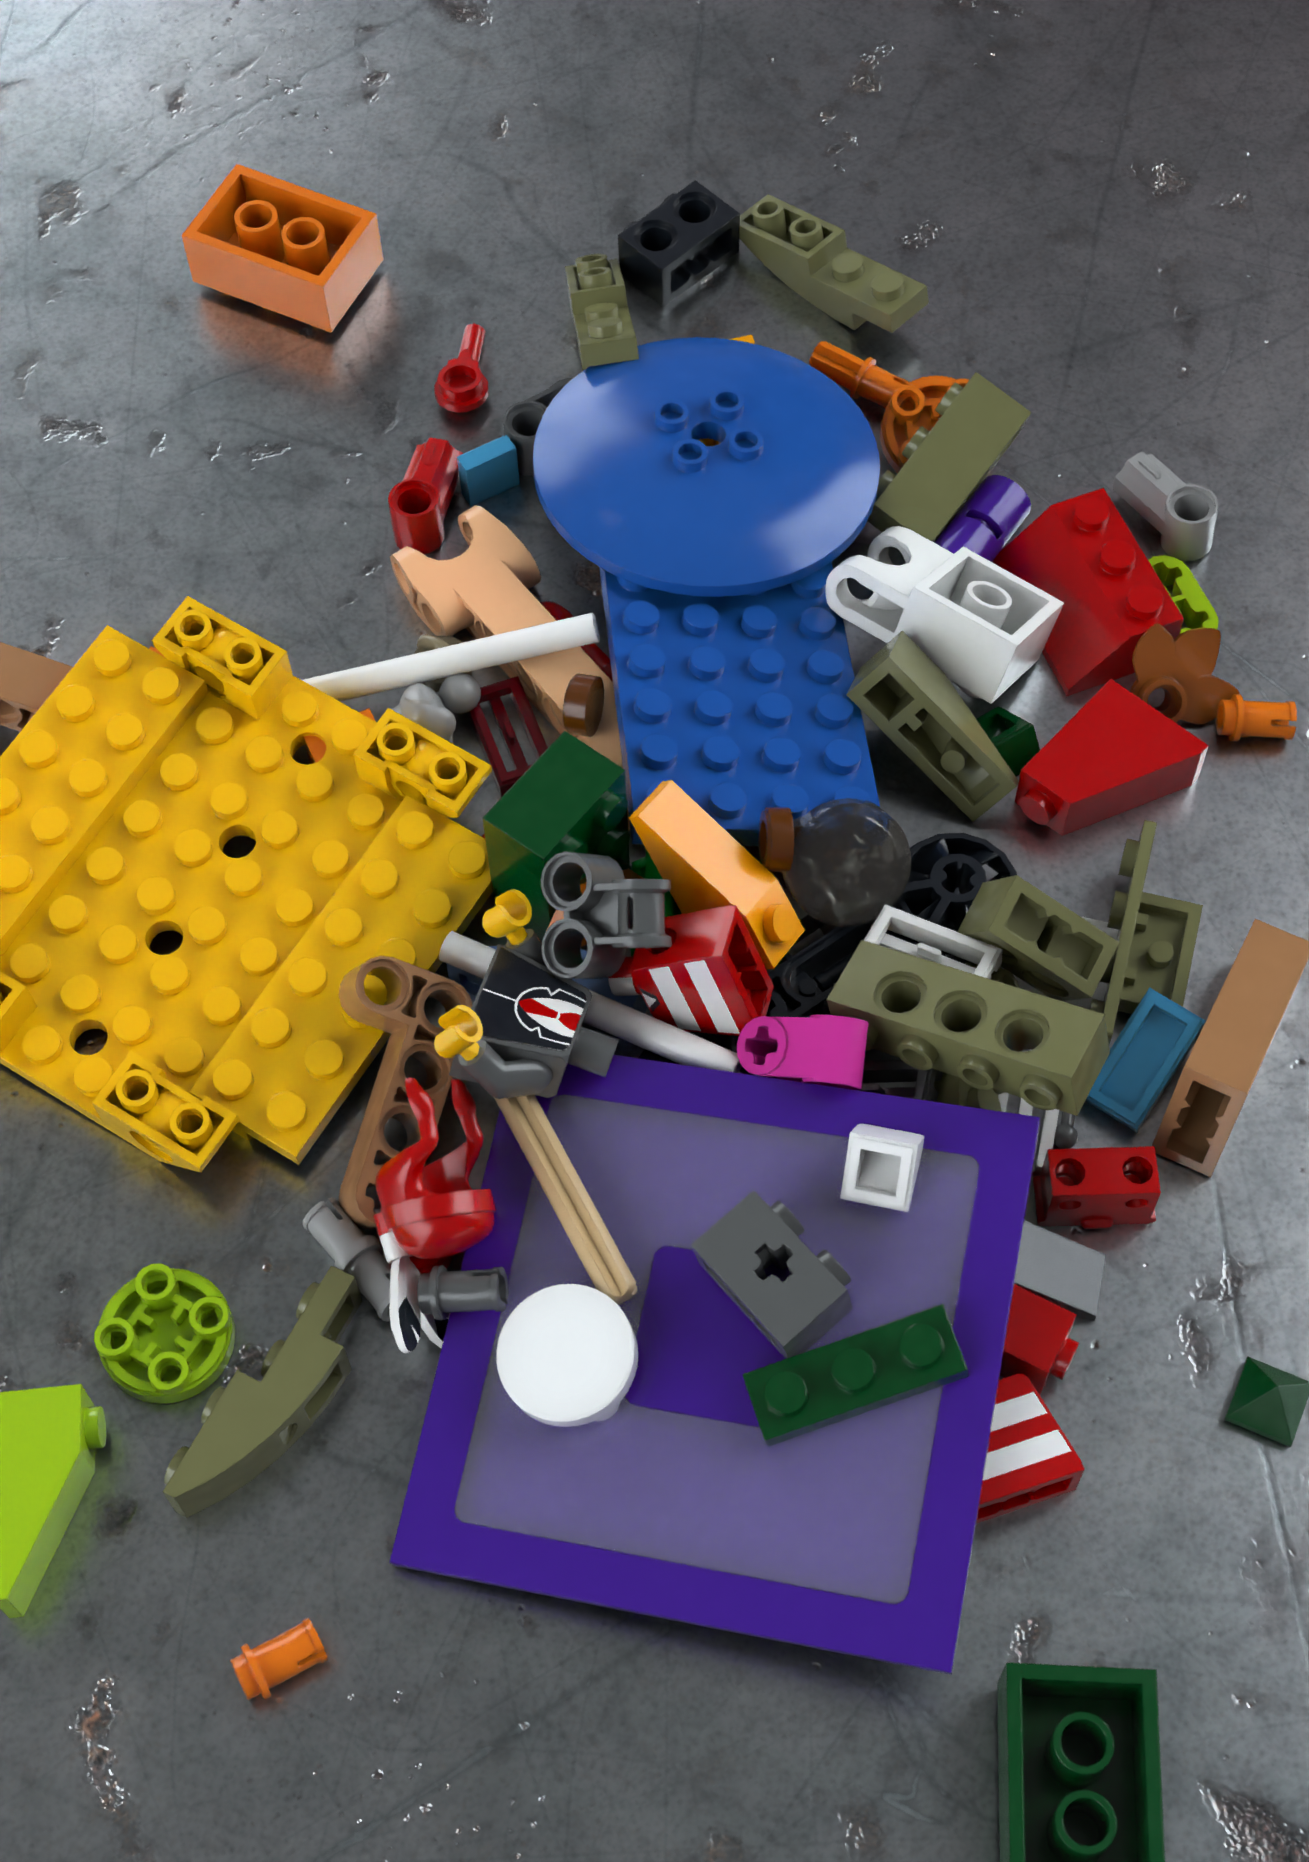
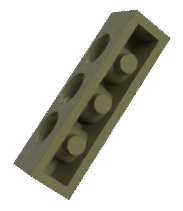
(1001, 1021)

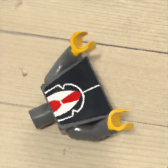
(523, 1017)

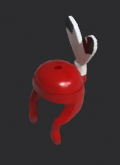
(429, 1210)

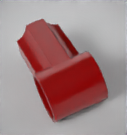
(424, 496)

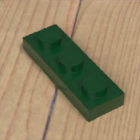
(855, 1375)

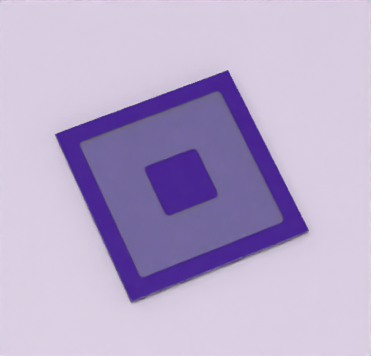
(675, 1499)

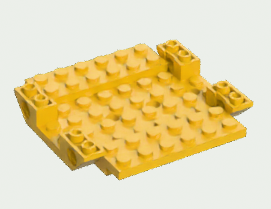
(120, 834)

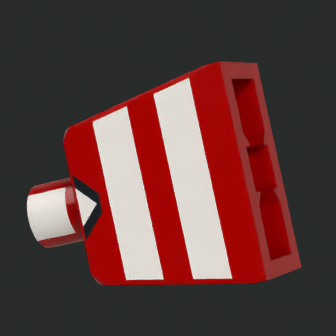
(706, 979)
(1026, 1452)

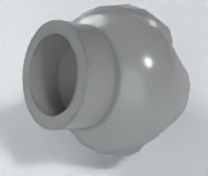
(434, 709)

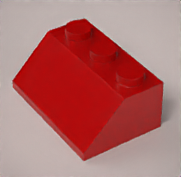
(1107, 586)

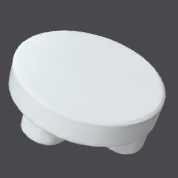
(567, 1355)

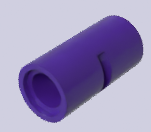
(987, 518)

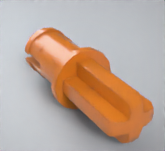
(855, 374)

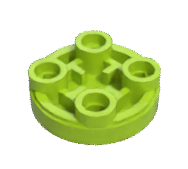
(165, 1335)

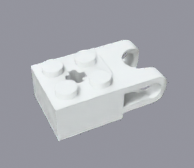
(955, 607)

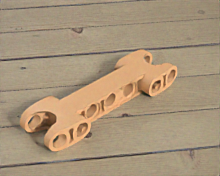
(491, 596)

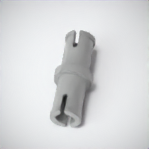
(352, 1252)

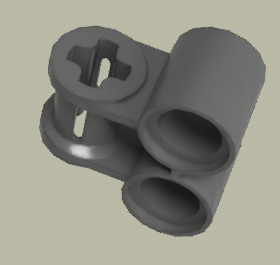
(609, 915)

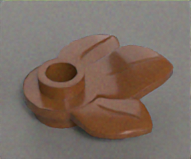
(1183, 672)

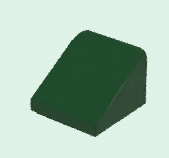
(1011, 736)

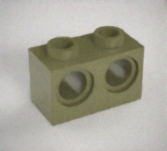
(1039, 938)

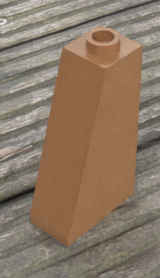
(1231, 1048)

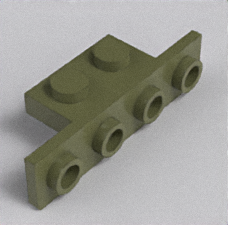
(1153, 937)

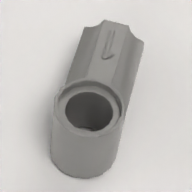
(1177, 510)

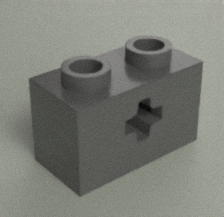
(786, 1312)

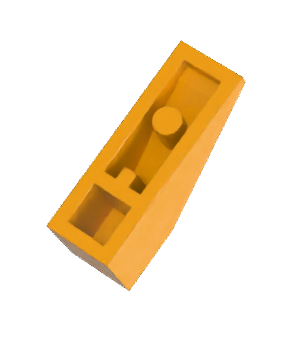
(714, 869)

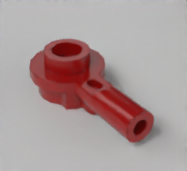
(461, 383)

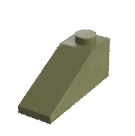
(932, 725)

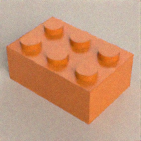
(283, 247)

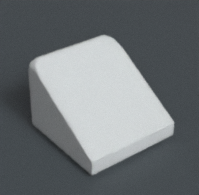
(881, 1166)

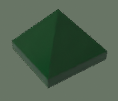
(1268, 1401)

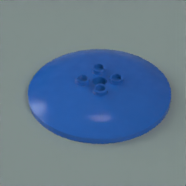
(736, 518)

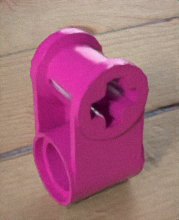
(805, 1049)

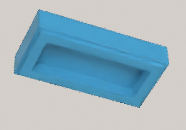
(1144, 1059)

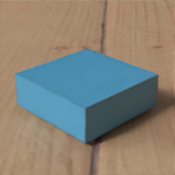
(488, 470)

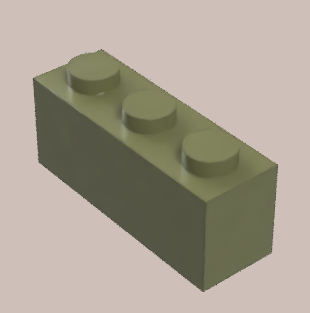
(950, 459)

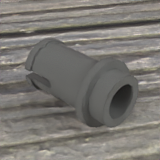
(462, 1291)

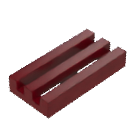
(492, 693)

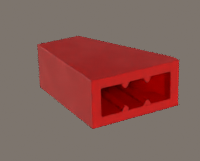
(1108, 762)

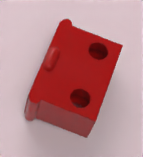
(1096, 1187)

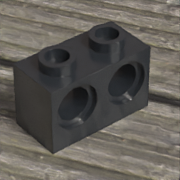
(678, 243)

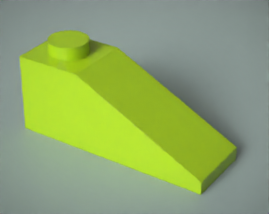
(44, 1473)

